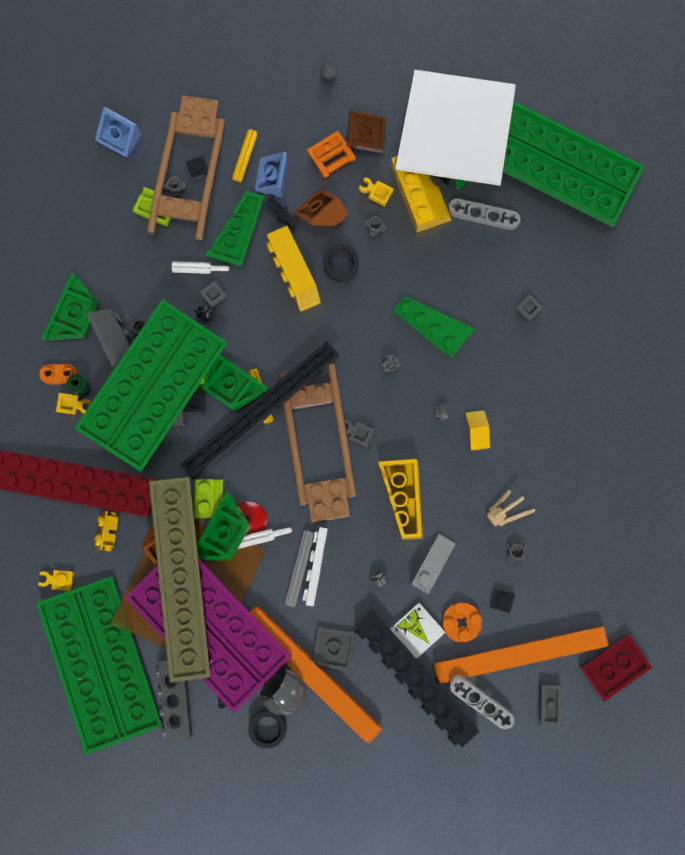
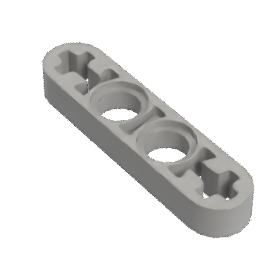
(484, 211)
(480, 703)

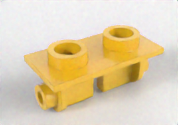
(106, 523)

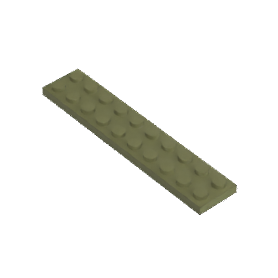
(179, 579)

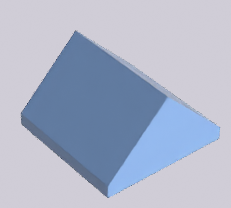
(117, 132)
(272, 175)

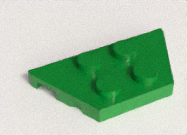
(70, 316)
(232, 385)
(223, 532)

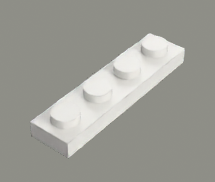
(316, 558)

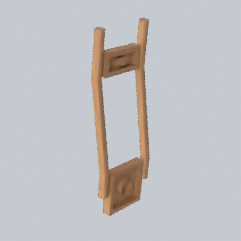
(196, 118)
(326, 498)

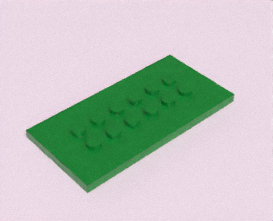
(568, 165)
(151, 385)
(98, 666)

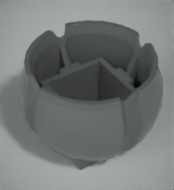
(283, 692)

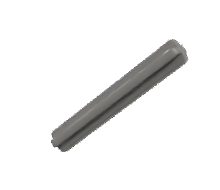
(299, 569)

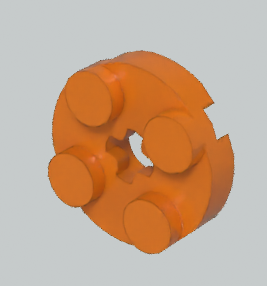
(473, 622)

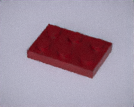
(616, 668)

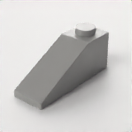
(433, 564)

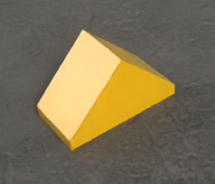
(478, 430)

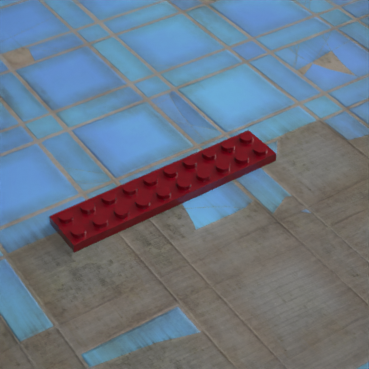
(75, 483)

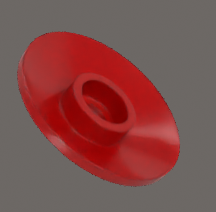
(257, 515)

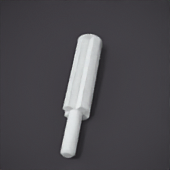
(196, 267)
(263, 536)

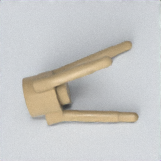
(497, 516)

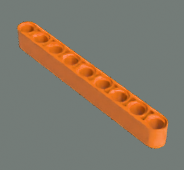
(521, 654)
(322, 682)

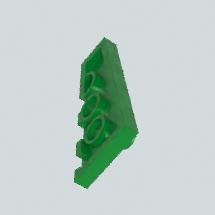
(236, 236)
(436, 327)

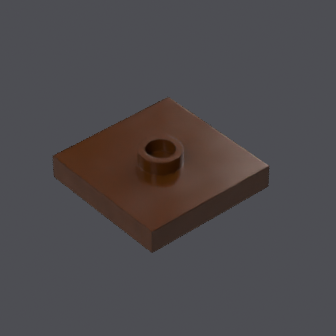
(366, 131)

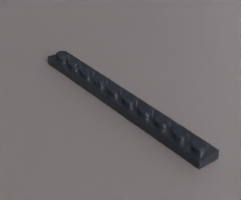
(260, 410)

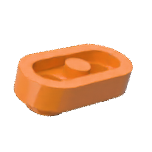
(58, 373)

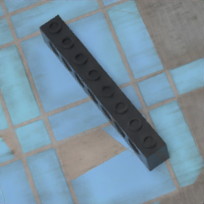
(467, 729)

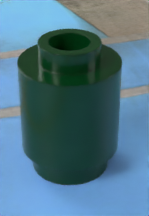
(79, 390)

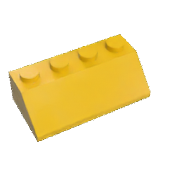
(421, 198)

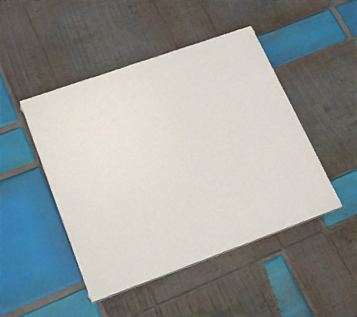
(456, 127)

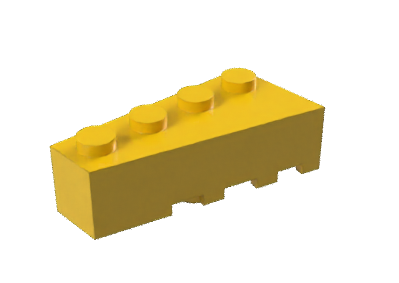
(293, 268)
(404, 491)

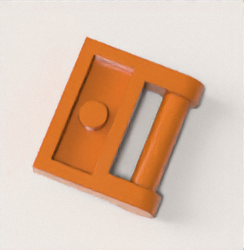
(328, 149)

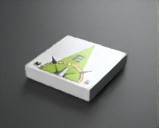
(417, 630)

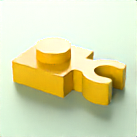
(379, 192)
(69, 404)
(60, 580)

